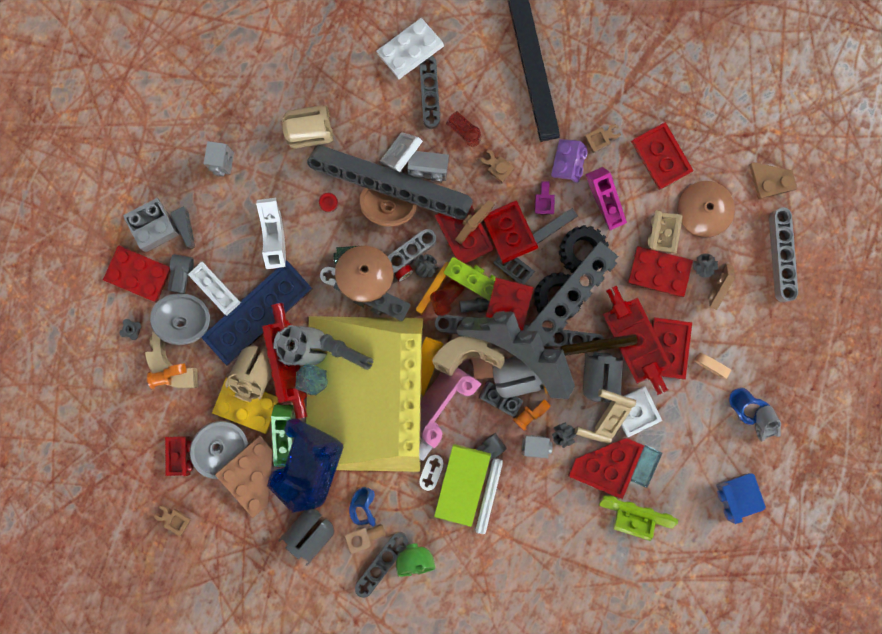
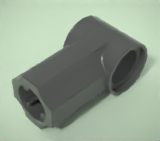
(180, 268)
(492, 445)

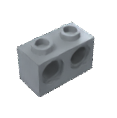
(218, 158)
(536, 446)

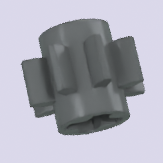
(705, 265)
(425, 266)
(564, 435)

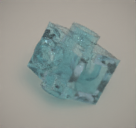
(311, 379)

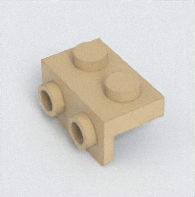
(665, 232)

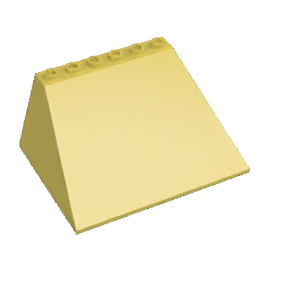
(376, 408)

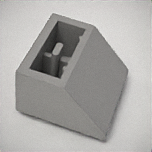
(429, 166)
(151, 225)

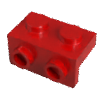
(178, 456)

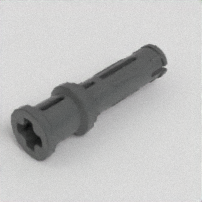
(339, 349)

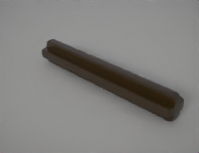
(597, 345)

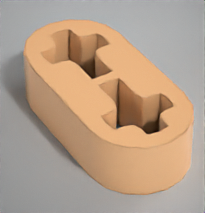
(712, 365)

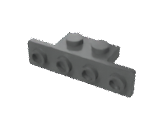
(386, 304)

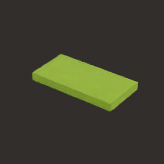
(462, 485)

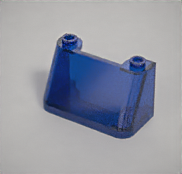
(308, 468)

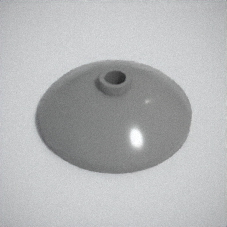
(178, 310)
(209, 460)

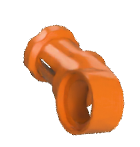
(164, 377)
(528, 416)

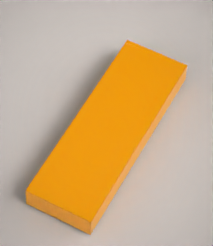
(436, 284)
(428, 351)

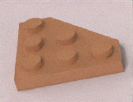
(248, 476)

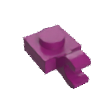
(544, 203)

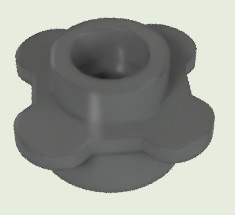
(135, 329)

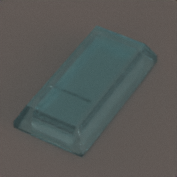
(646, 466)

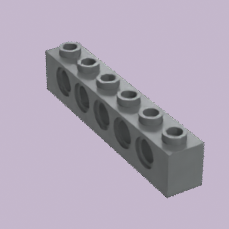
(607, 260)

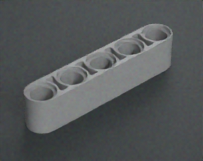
(415, 241)
(788, 247)

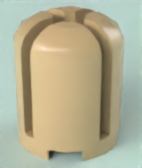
(307, 127)
(250, 374)

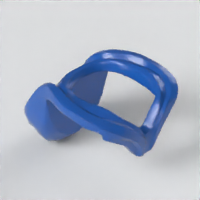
(740, 399)
(362, 498)

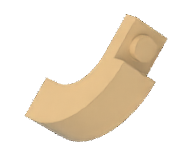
(464, 348)
(158, 361)

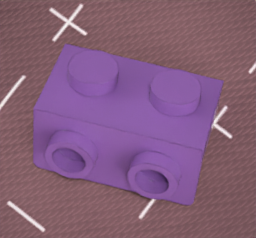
(569, 160)

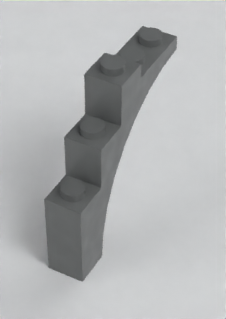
(527, 346)

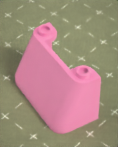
(438, 397)

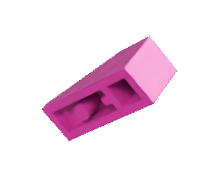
(606, 197)

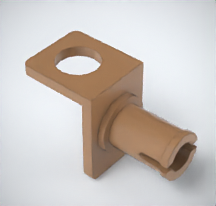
(365, 537)

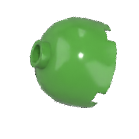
(414, 561)

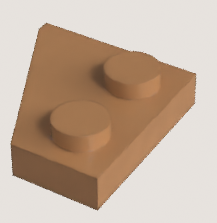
(723, 284)

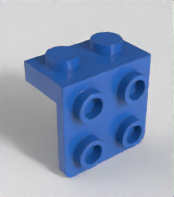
(740, 497)

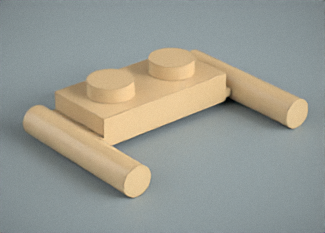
(611, 419)

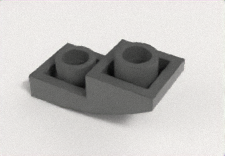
(508, 405)

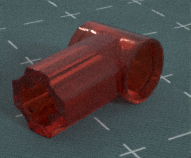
(464, 128)
(443, 298)

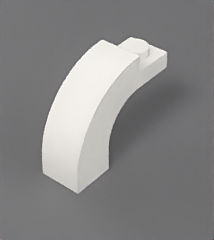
(273, 233)

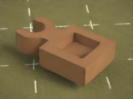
(600, 139)
(499, 167)
(175, 521)

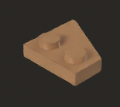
(772, 180)
(472, 222)

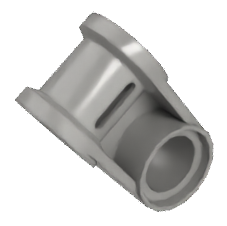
(767, 423)

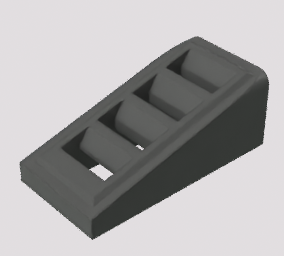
(183, 224)
(530, 272)

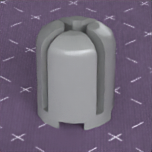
(300, 352)
(515, 379)

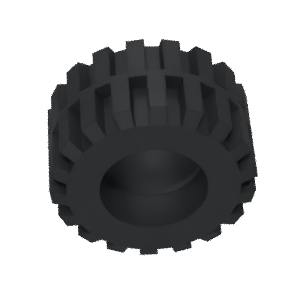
(579, 233)
(545, 285)

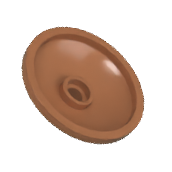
(385, 209)
(697, 217)
(364, 285)

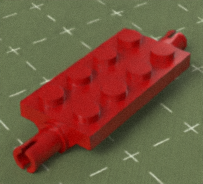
(647, 357)
(283, 374)

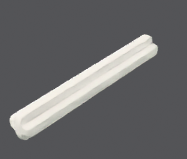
(489, 495)

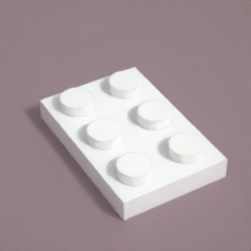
(410, 48)

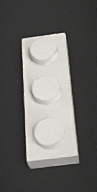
(214, 288)

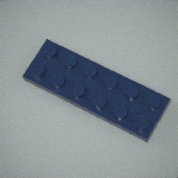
(245, 322)

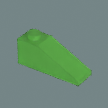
(281, 442)

